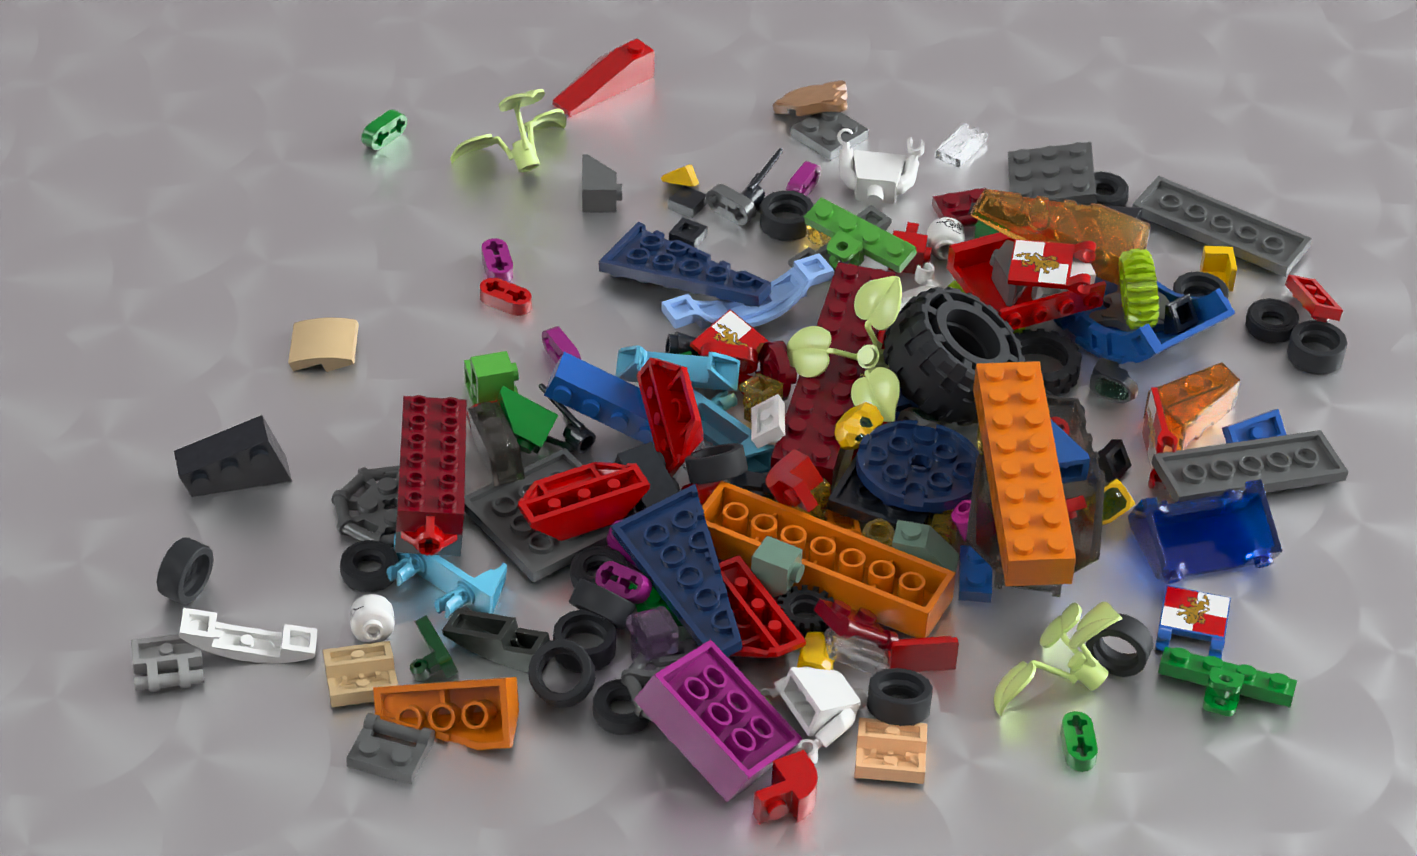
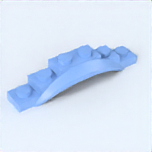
(784, 295)

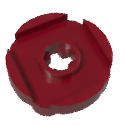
(776, 365)

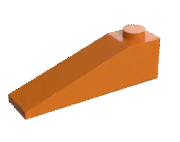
(464, 712)

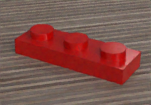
(1314, 298)

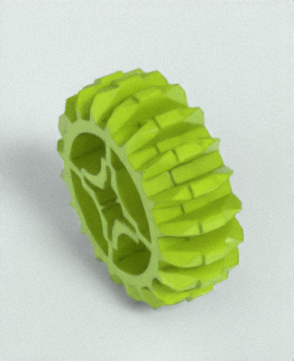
(1138, 288)

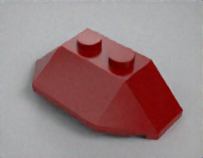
(670, 411)
(583, 498)
(760, 620)

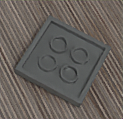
(1054, 172)

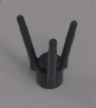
(753, 190)
(576, 434)

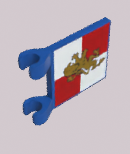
(1193, 616)

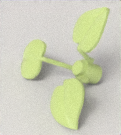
(523, 150)
(879, 305)
(1082, 665)

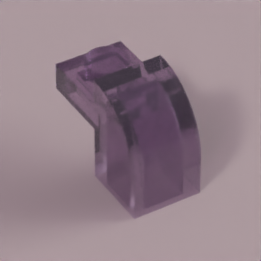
(653, 633)

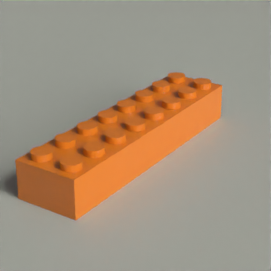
(1023, 474)
(850, 567)

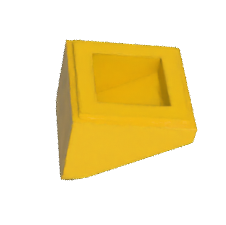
(682, 176)

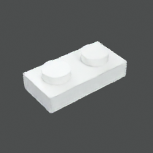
(768, 421)

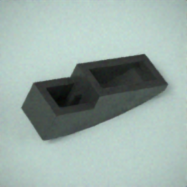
(494, 637)

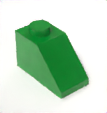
(526, 419)

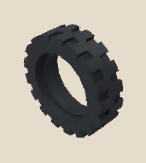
(1059, 348)

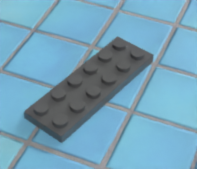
(1222, 225)
(1279, 461)

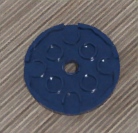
(887, 470)

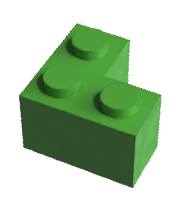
(487, 374)

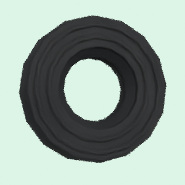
(1112, 183)
(1271, 308)
(365, 551)
(593, 557)
(609, 720)

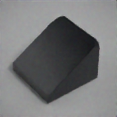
(1179, 315)

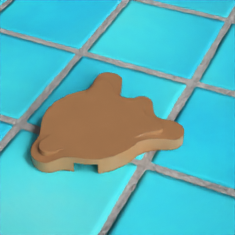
(814, 99)

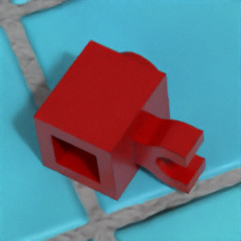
(920, 241)

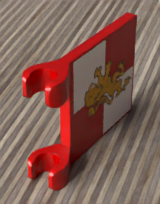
(1050, 265)
(730, 330)
(1156, 433)

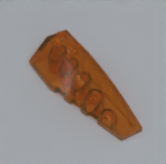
(1064, 223)

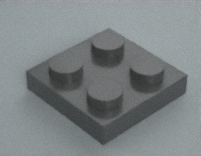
(821, 132)

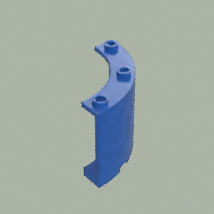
(1143, 342)

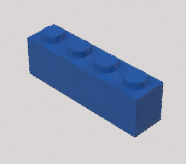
(599, 397)

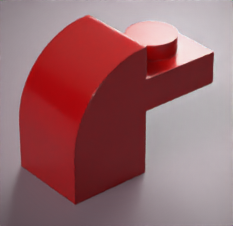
(793, 480)
(791, 790)

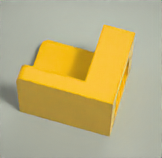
(1221, 263)

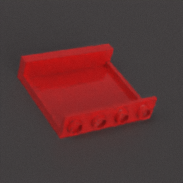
(972, 270)

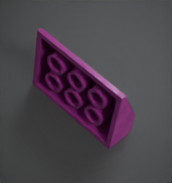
(717, 719)

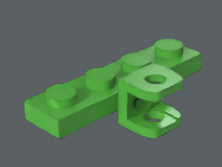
(856, 237)

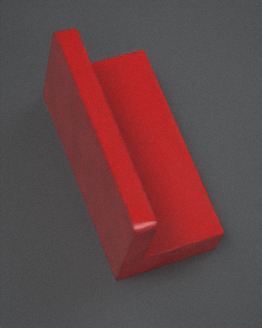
(924, 653)

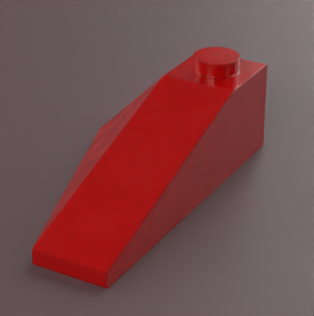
(608, 77)

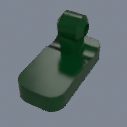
(439, 657)

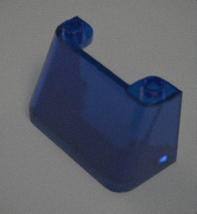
(1206, 533)

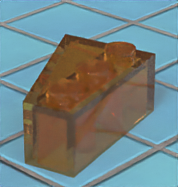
(1197, 401)

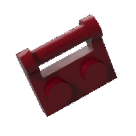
(957, 206)
(855, 623)

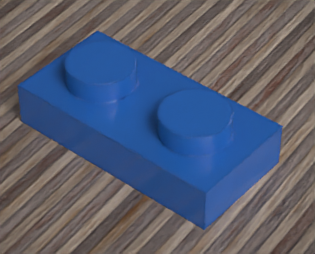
(1257, 427)
(974, 576)

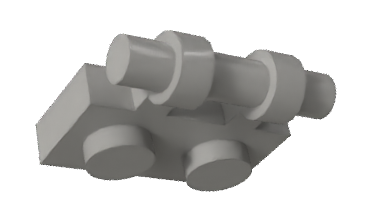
(165, 654)

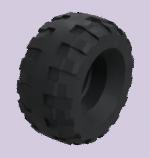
(937, 350)

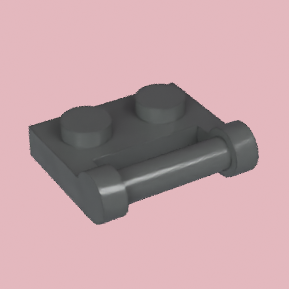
(388, 757)

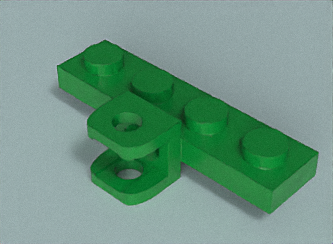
(1226, 680)

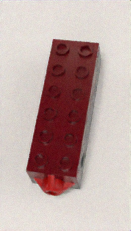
(431, 476)

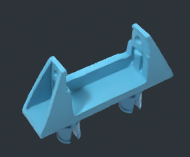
(709, 372)
(724, 429)
(476, 593)

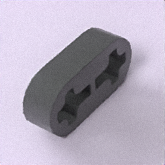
(731, 204)

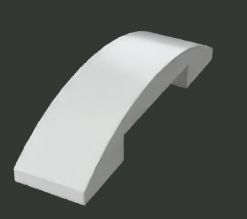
(247, 643)

